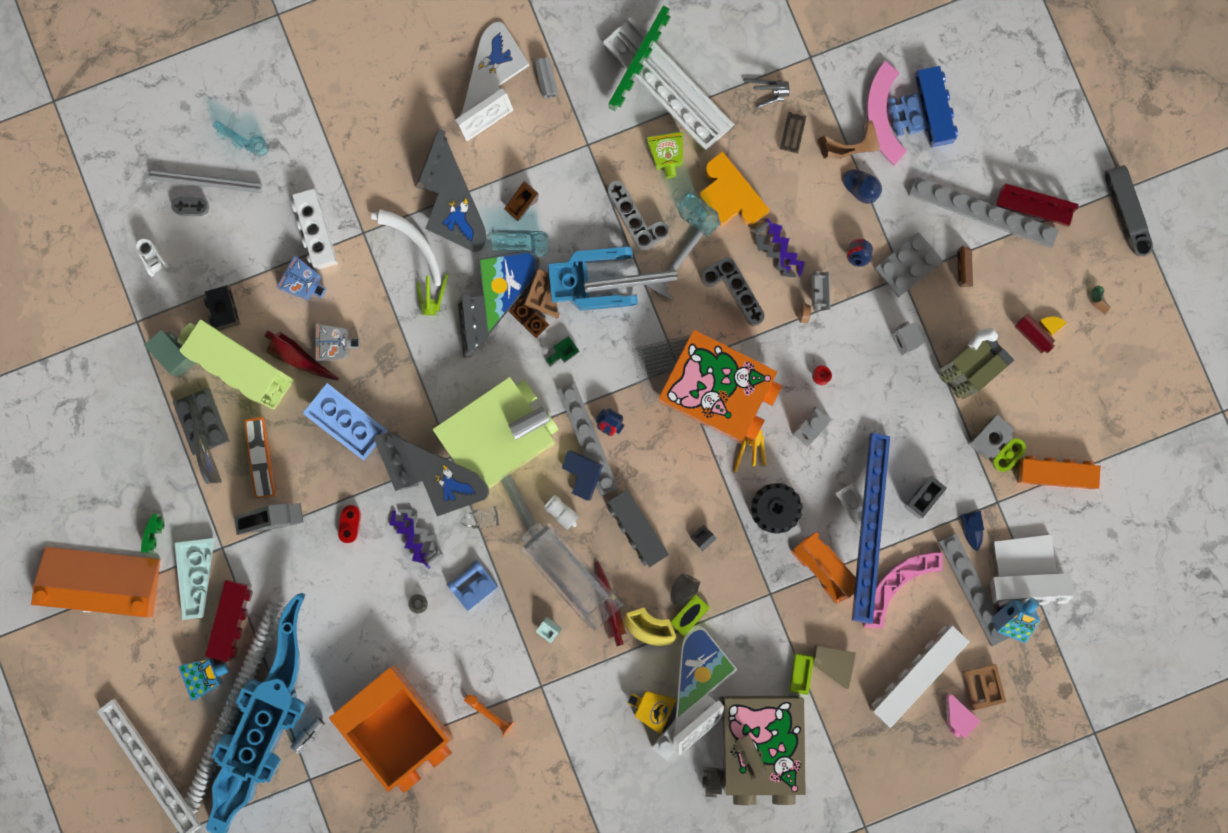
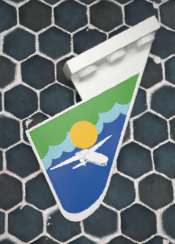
(701, 672)

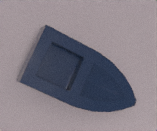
(973, 529)

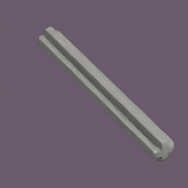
(632, 280)

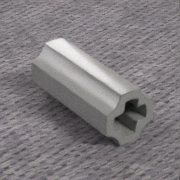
(546, 78)
(529, 423)

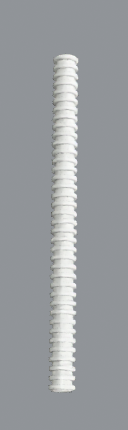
(231, 710)

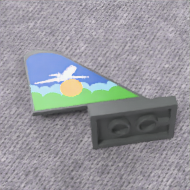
(502, 283)

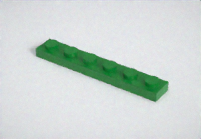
(643, 52)

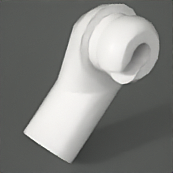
(982, 335)

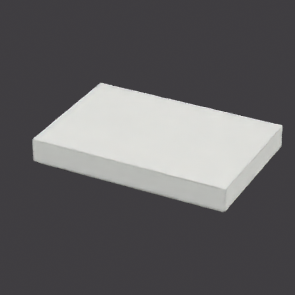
(1025, 556)

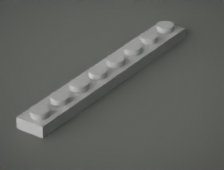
(983, 212)

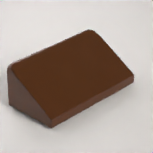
(965, 267)

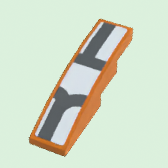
(259, 457)

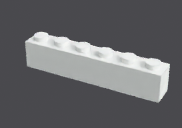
(920, 675)

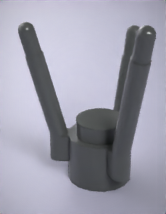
(779, 89)

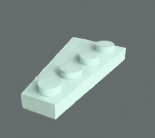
(193, 571)

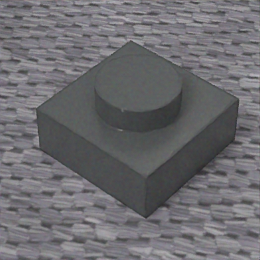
(703, 537)

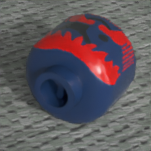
(859, 252)
(609, 422)

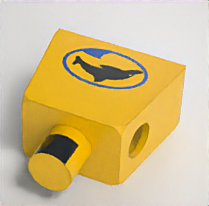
(652, 709)

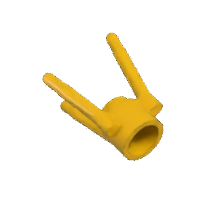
(758, 441)

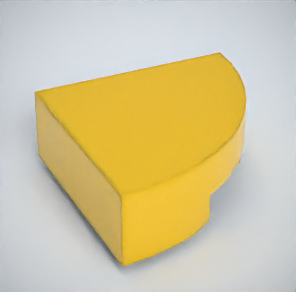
(1052, 324)

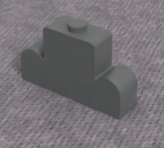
(268, 518)

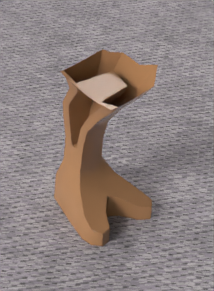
(869, 143)

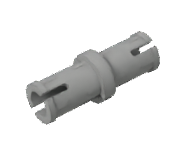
(307, 735)

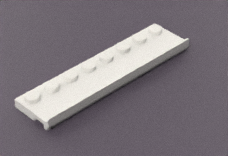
(670, 86)

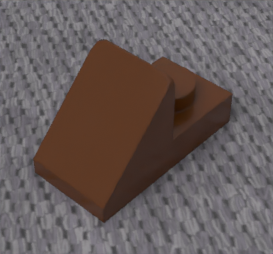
(521, 201)

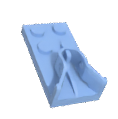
(344, 421)

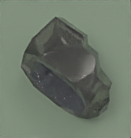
(684, 588)

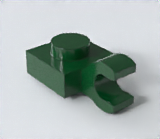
(563, 350)

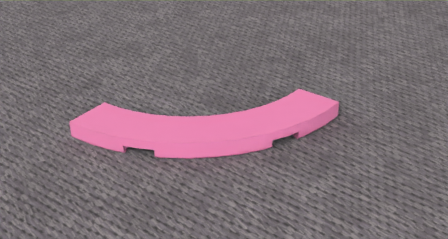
(877, 112)
(897, 577)

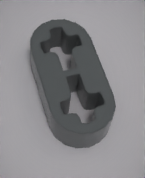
(190, 202)

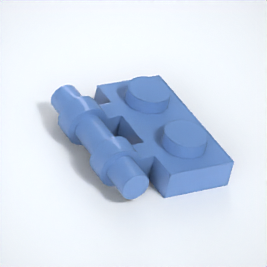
(913, 114)

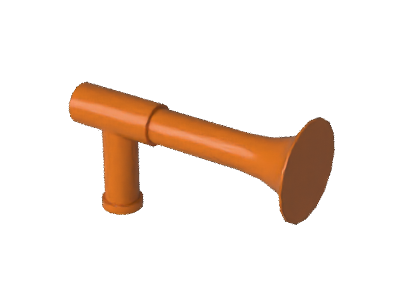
(503, 725)

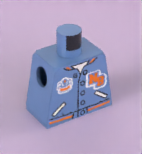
(301, 281)

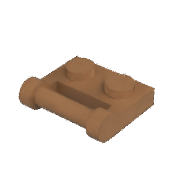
(990, 686)

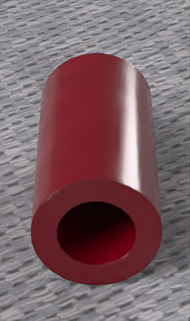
(1035, 334)

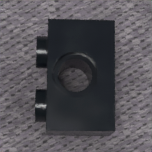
(229, 316)

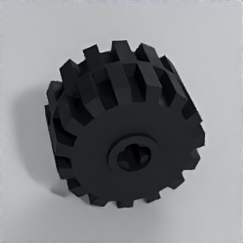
(764, 502)

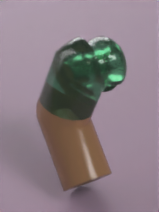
(1097, 299)

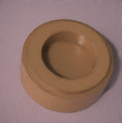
(804, 314)

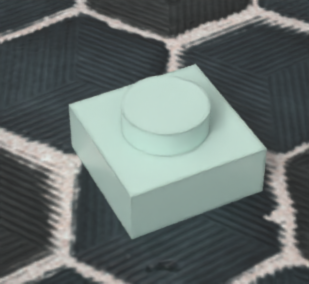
(548, 630)

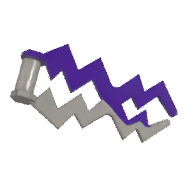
(417, 556)

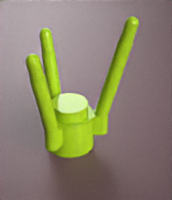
(428, 306)

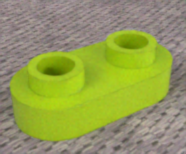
(1008, 455)

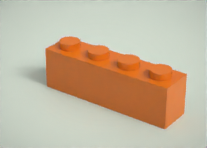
(1059, 473)

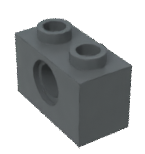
(925, 497)

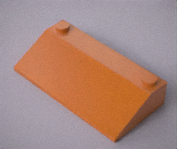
(96, 582)

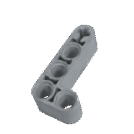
(633, 214)

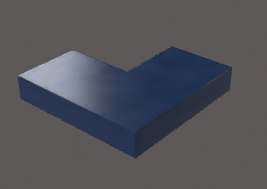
(587, 472)

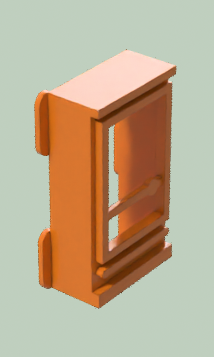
(826, 566)

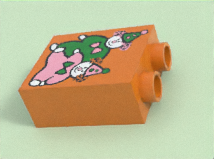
(720, 388)

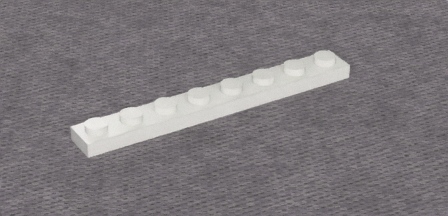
(149, 768)

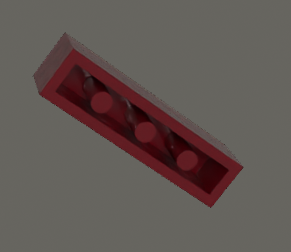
(228, 621)

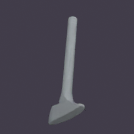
(661, 288)

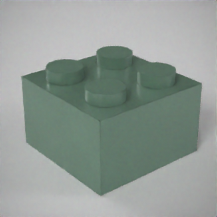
(166, 350)

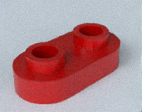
(351, 524)

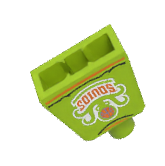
(667, 152)

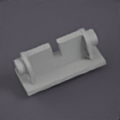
(821, 293)

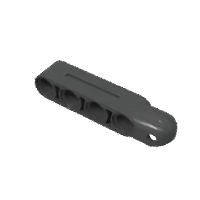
(1129, 210)

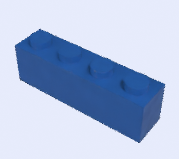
(936, 106)

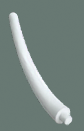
(403, 225)

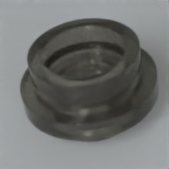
(413, 599)

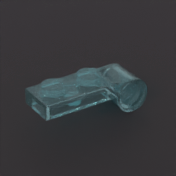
(239, 141)
(521, 240)

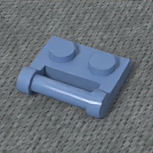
(476, 590)

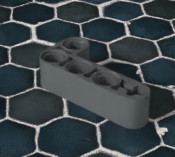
(737, 294)

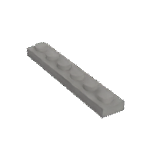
(587, 436)
(971, 587)

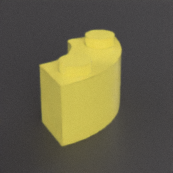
(648, 628)

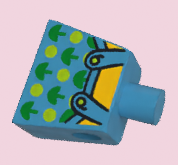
(1017, 619)
(202, 677)

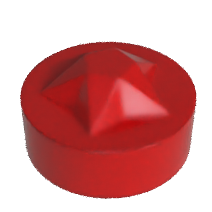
(821, 375)

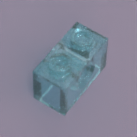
(698, 214)

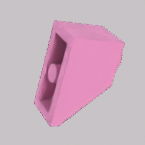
(959, 717)

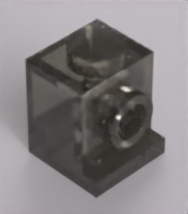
(712, 781)

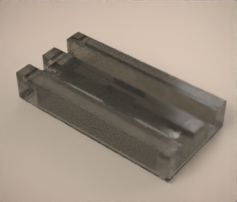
(796, 117)

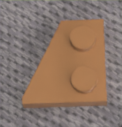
(540, 295)

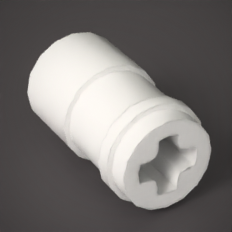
(561, 512)

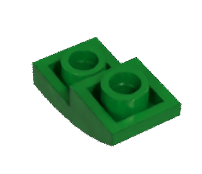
(154, 526)

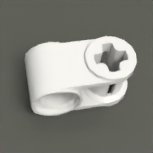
(153, 259)

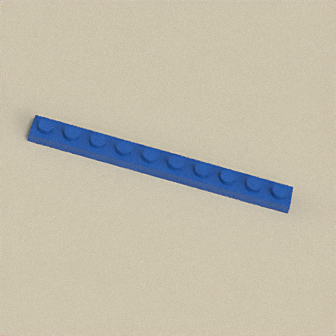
(871, 528)

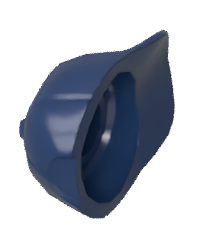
(863, 186)

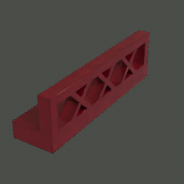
(1036, 204)

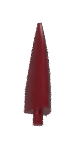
(291, 353)
(614, 625)

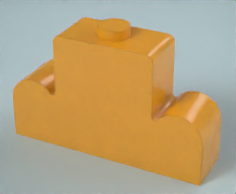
(731, 193)

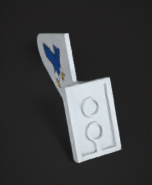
(495, 63)

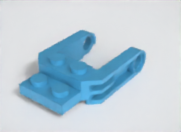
(569, 277)

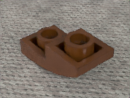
(528, 318)

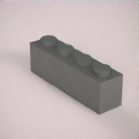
(638, 528)

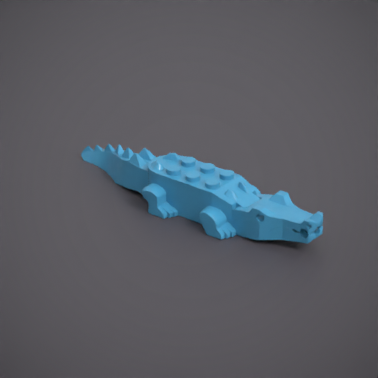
(267, 710)

